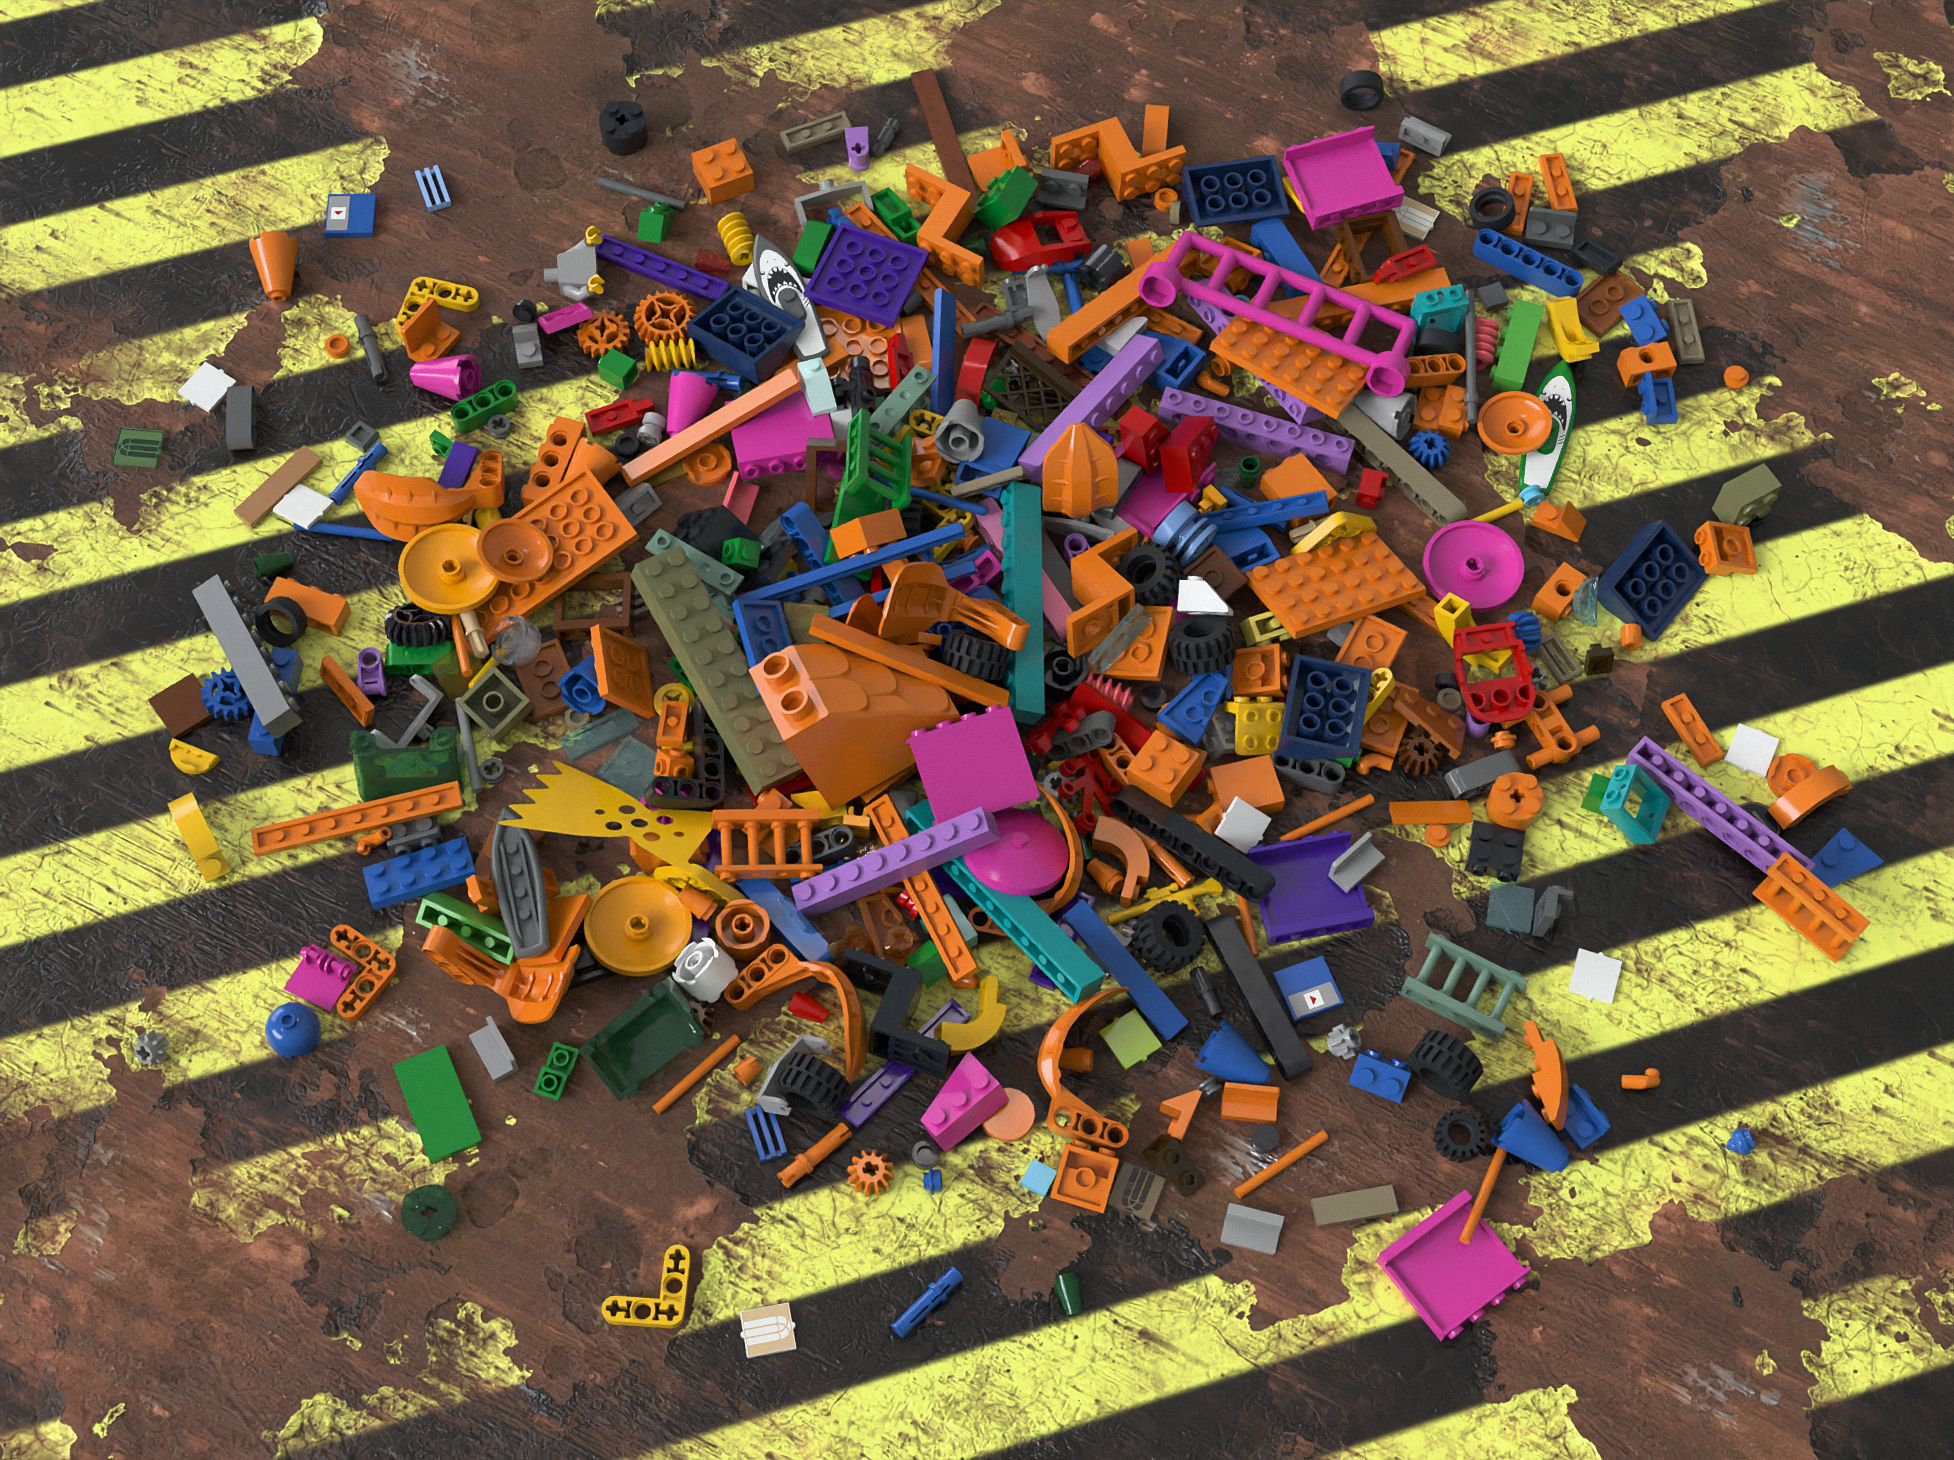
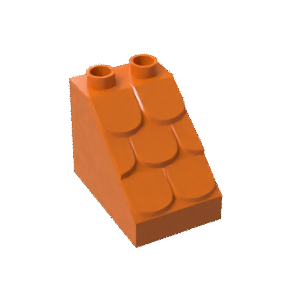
(848, 714)

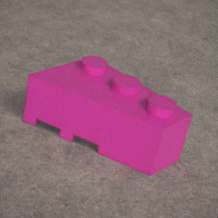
(963, 1103)

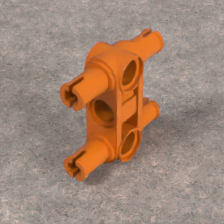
(1553, 730)

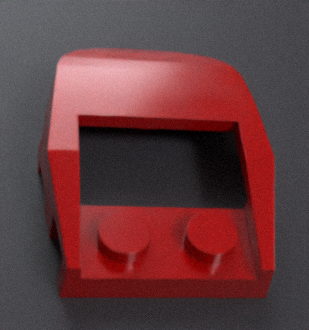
(1018, 247)
(1499, 698)

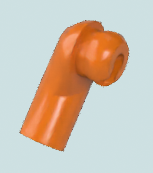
(1649, 1080)

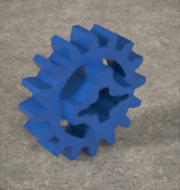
(227, 698)

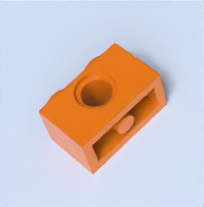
(1657, 358)
(1552, 604)

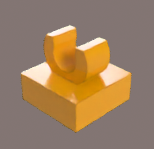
(1212, 500)
(858, 825)

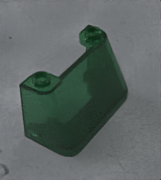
(403, 770)
(643, 1039)

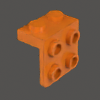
(996, 160)

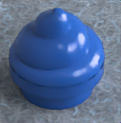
(1741, 1142)

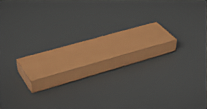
(281, 482)

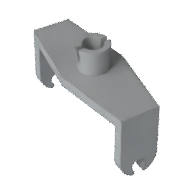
(831, 193)
(1042, 300)
(1077, 526)
(419, 725)
(769, 1095)

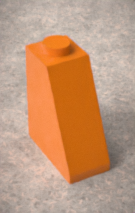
(649, 862)

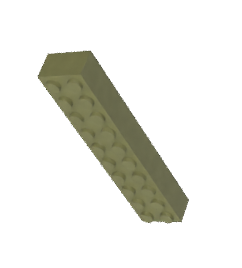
(715, 668)

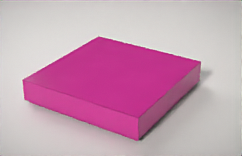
(565, 317)

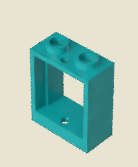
(1431, 303)
(1654, 802)

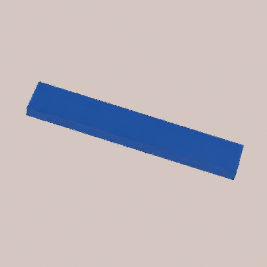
(943, 352)
(1267, 511)
(1125, 969)

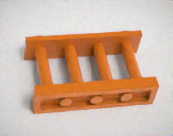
(752, 821)
(1811, 907)

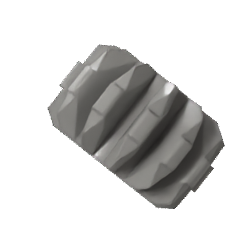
(1054, 780)

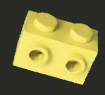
(1262, 629)

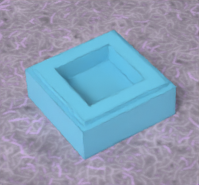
(1038, 1178)

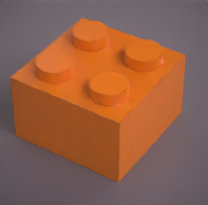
(723, 171)
(868, 533)
(1164, 768)

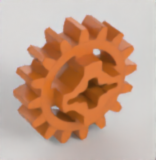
(592, 335)

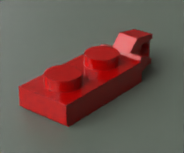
(1405, 265)
(899, 359)
(617, 415)

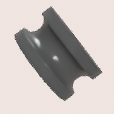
(500, 433)
(488, 765)
(1210, 1088)

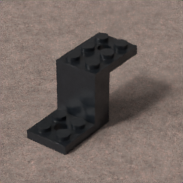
(712, 526)
(889, 1029)

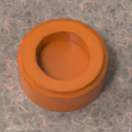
(1164, 198)
(337, 346)

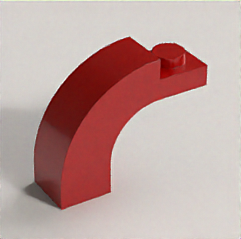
(978, 359)

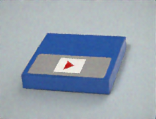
(350, 215)
(1308, 989)

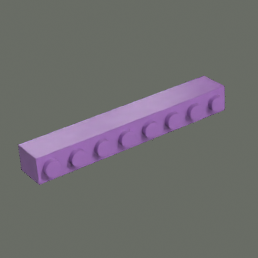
(1098, 398)
(896, 862)

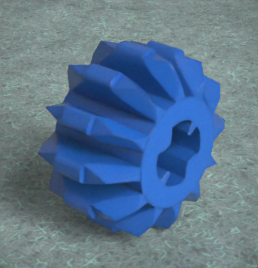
(1429, 449)
(1527, 629)

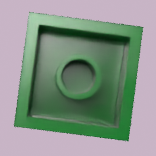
(1005, 197)

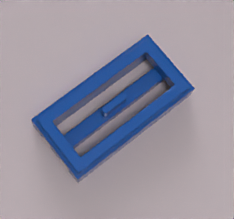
(773, 1155)

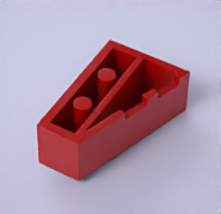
(1141, 439)
(1187, 452)

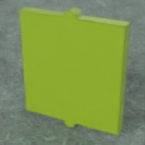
(1130, 1039)

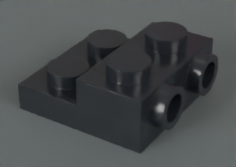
(1495, 851)

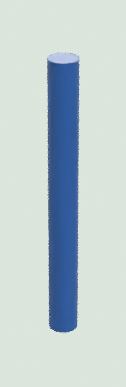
(345, 530)

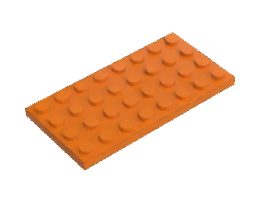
(584, 534)

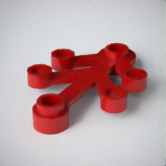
(1061, 712)
(1091, 764)

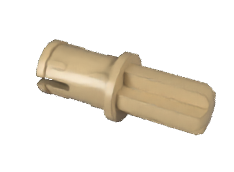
(1298, 534)
(474, 634)

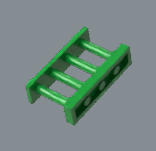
(859, 463)

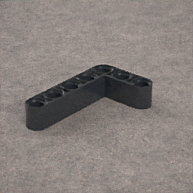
(701, 783)

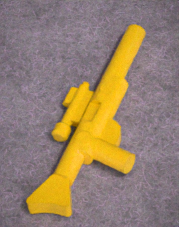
(1156, 896)

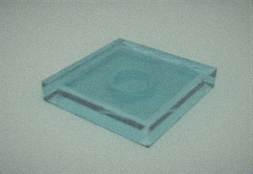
(630, 767)

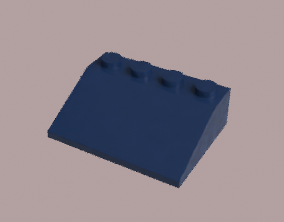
(1234, 191)
(745, 333)
(1651, 580)
(1323, 710)

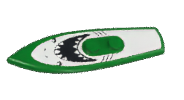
(1559, 395)

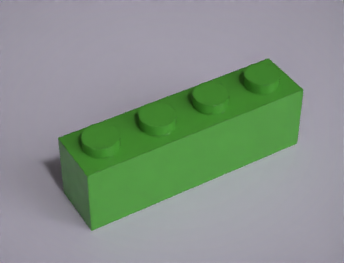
(1517, 346)
(475, 928)

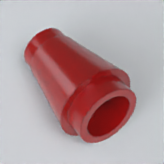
(807, 1008)

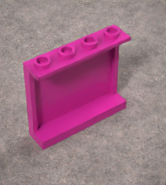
(1341, 177)
(778, 438)
(1151, 503)
(973, 764)
(1448, 1278)

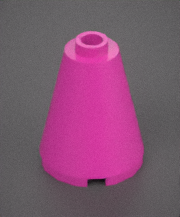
(448, 376)
(688, 401)

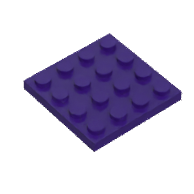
(866, 275)

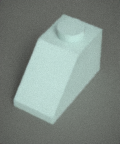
(816, 386)

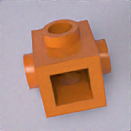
(674, 763)

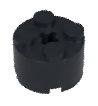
(623, 127)
(1102, 268)
(1062, 672)

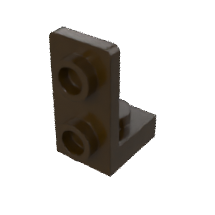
(1175, 1163)

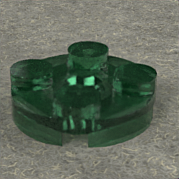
(416, 1203)

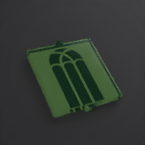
(137, 447)

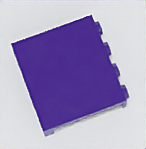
(1304, 897)

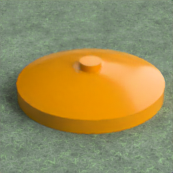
(443, 570)
(637, 926)

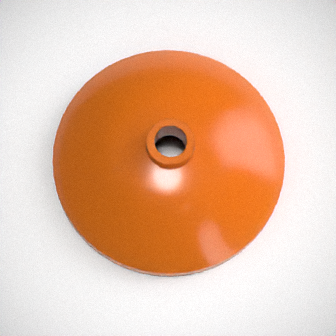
(1517, 413)
(518, 542)

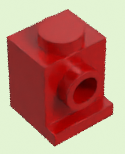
(1371, 488)

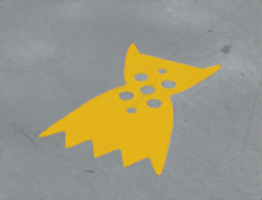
(571, 809)

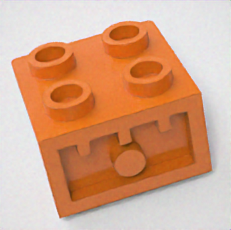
(427, 335)

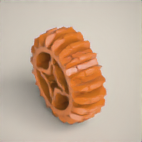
(669, 312)

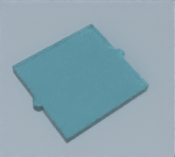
(770, 534)
(1510, 907)
(804, 921)

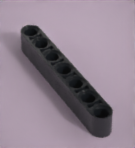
(1193, 844)
(1257, 997)

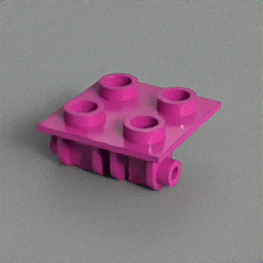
(320, 977)

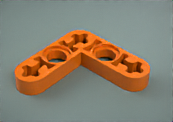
(372, 971)

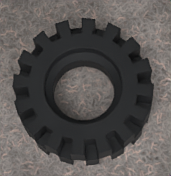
(1463, 1120)

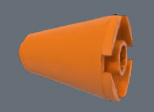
(275, 261)
(596, 458)

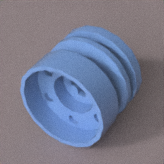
(1182, 532)

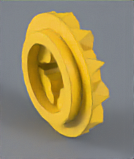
(672, 692)

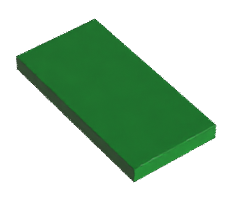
(848, 508)
(438, 1104)

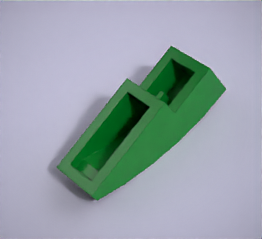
(896, 216)

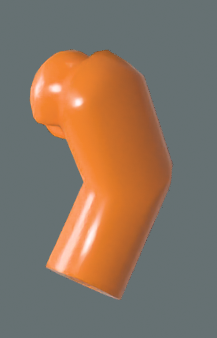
(1207, 382)
(1372, 760)
(373, 840)
(967, 984)

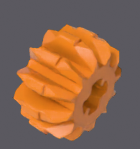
(863, 1179)

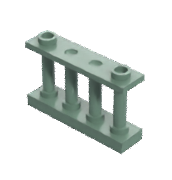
(901, 403)
(717, 578)
(1466, 1012)

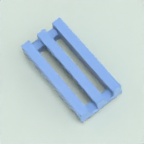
(428, 174)

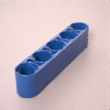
(1527, 264)
(808, 532)
(802, 944)

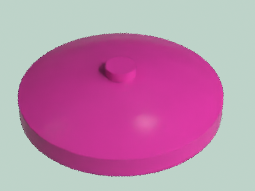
(1474, 564)
(1025, 859)

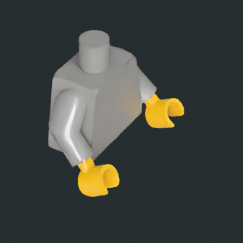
(578, 269)

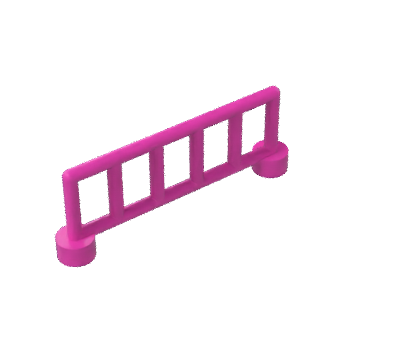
(1387, 369)

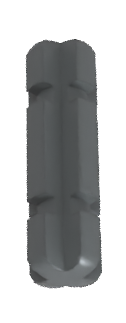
(885, 138)

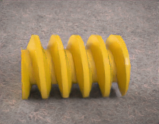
(737, 238)
(670, 354)

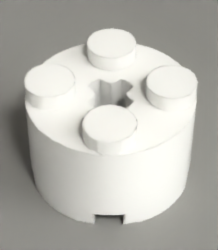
(704, 970)

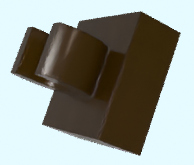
(1598, 660)

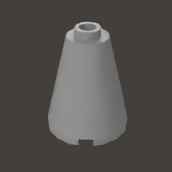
(1388, 413)
(960, 433)

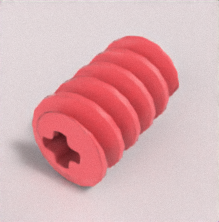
(1485, 338)
(1121, 698)

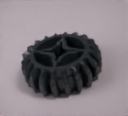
(416, 627)

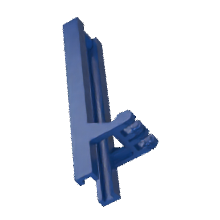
(920, 544)

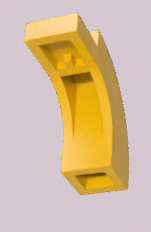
(1567, 331)
(1456, 614)
(198, 837)
(985, 1024)

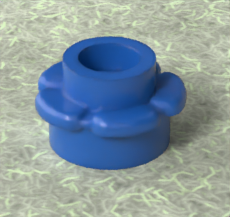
(933, 1180)

